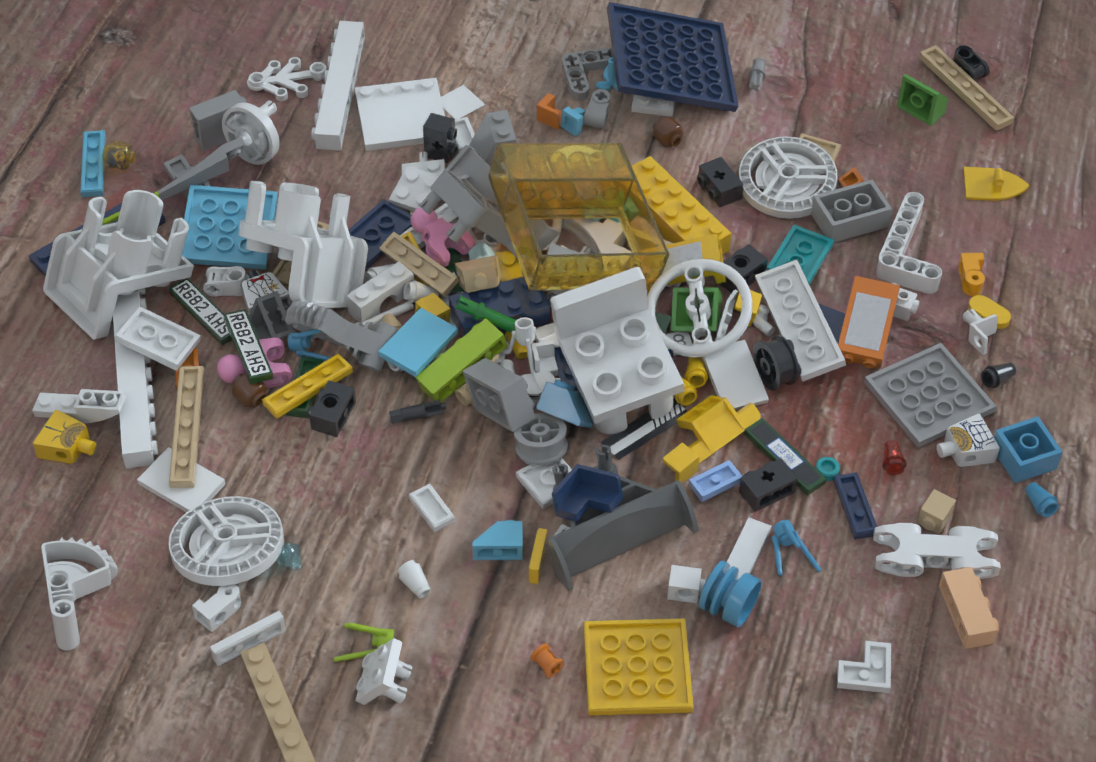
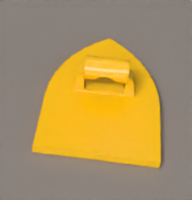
(992, 184)

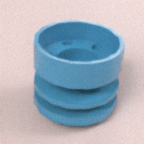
(727, 592)

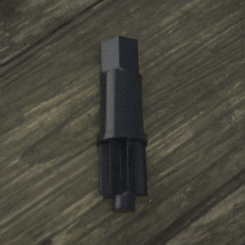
(417, 411)

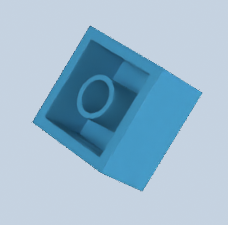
(1027, 449)

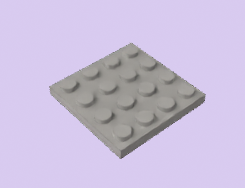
(928, 394)

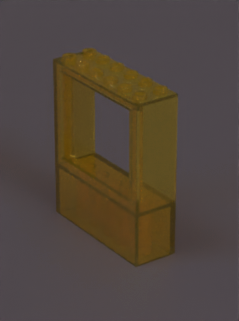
(574, 184)

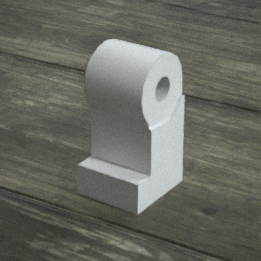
(218, 607)

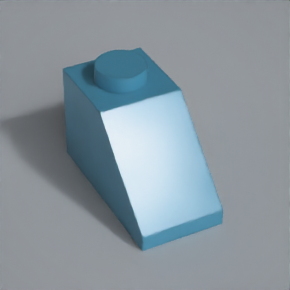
(500, 542)

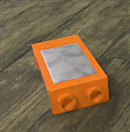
(868, 321)

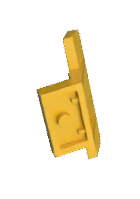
(716, 424)

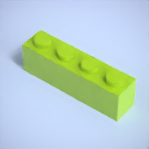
(446, 372)

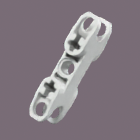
(949, 551)

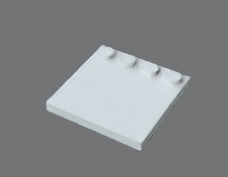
(396, 112)

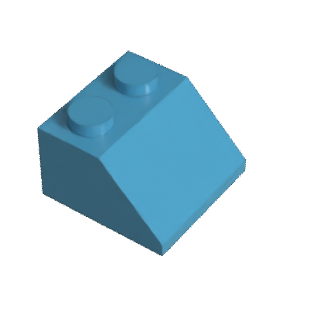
(565, 403)

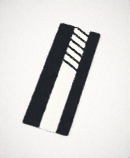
(642, 431)

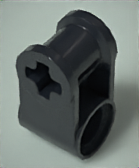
(970, 62)

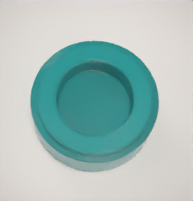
(828, 467)

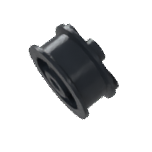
(776, 362)

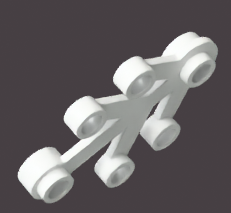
(261, 81)

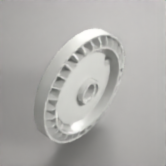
(787, 175)
(226, 541)

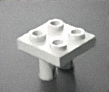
(379, 674)

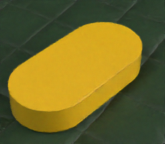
(986, 307)

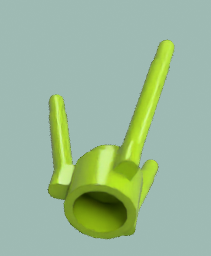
(380, 637)

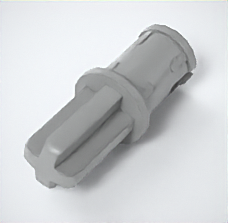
(757, 74)

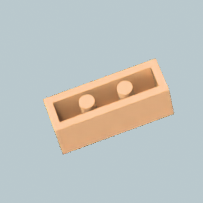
(968, 607)

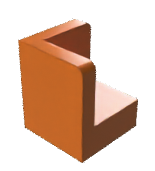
(548, 113)

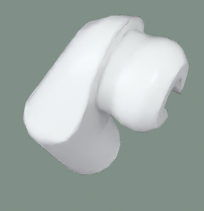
(761, 323)

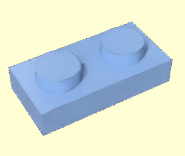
(715, 481)

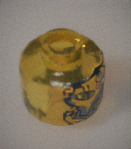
(118, 155)

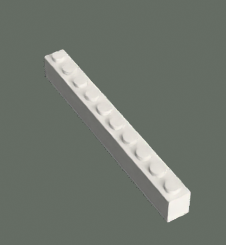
(133, 378)

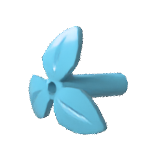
(609, 76)

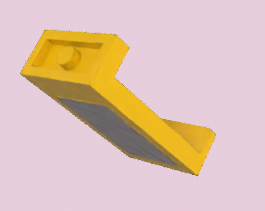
(699, 248)

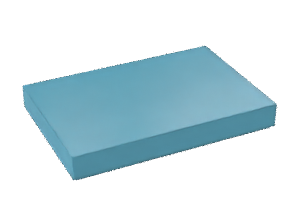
(418, 342)

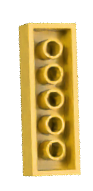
(675, 209)

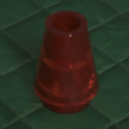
(893, 459)

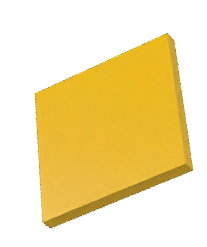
(637, 667)

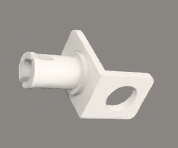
(980, 329)

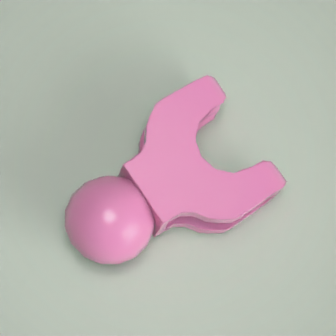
(435, 236)
(230, 365)

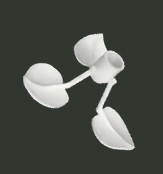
(525, 334)

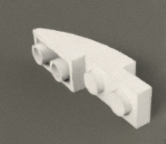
(86, 407)

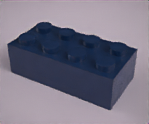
(509, 298)

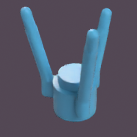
(301, 341)
(787, 536)

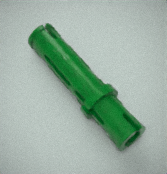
(481, 312)

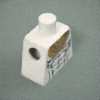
(969, 443)

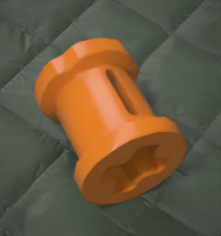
(547, 660)

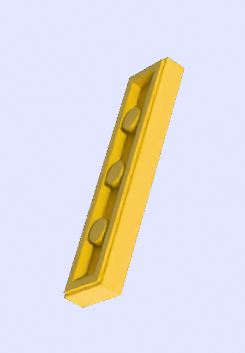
(306, 386)

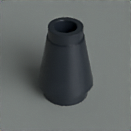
(995, 375)

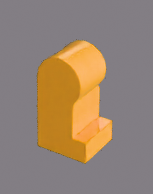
(970, 273)

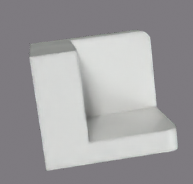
(544, 357)

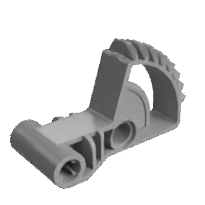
(358, 339)

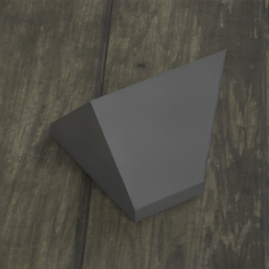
(269, 317)

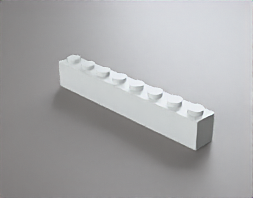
(339, 86)

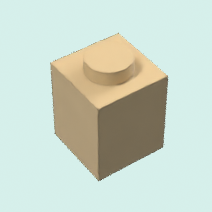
(936, 511)

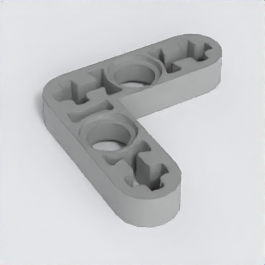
(580, 64)

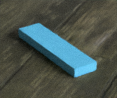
(92, 164)

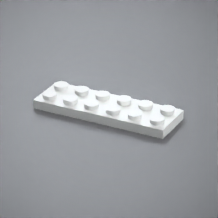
(800, 319)

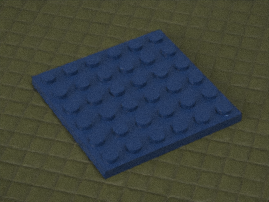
(671, 57)

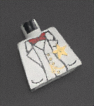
(261, 285)

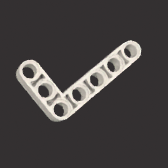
(892, 262)

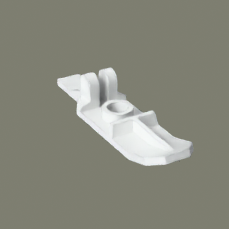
(726, 316)

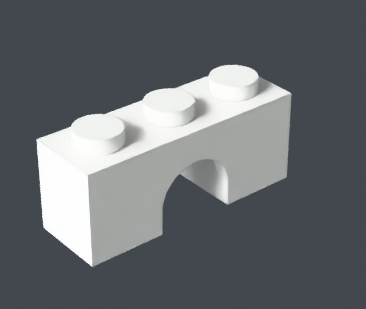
(366, 300)

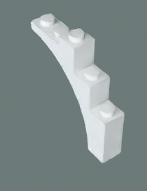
(598, 236)

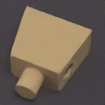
(479, 273)

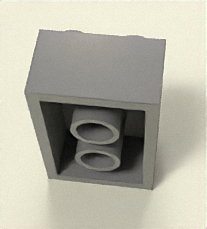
(851, 211)
(499, 394)

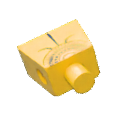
(63, 439)

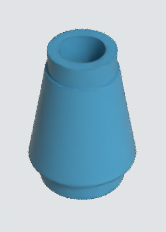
(1042, 501)

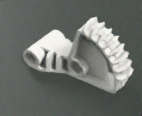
(71, 581)

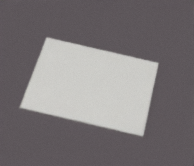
(460, 102)

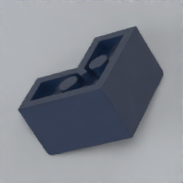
(584, 489)

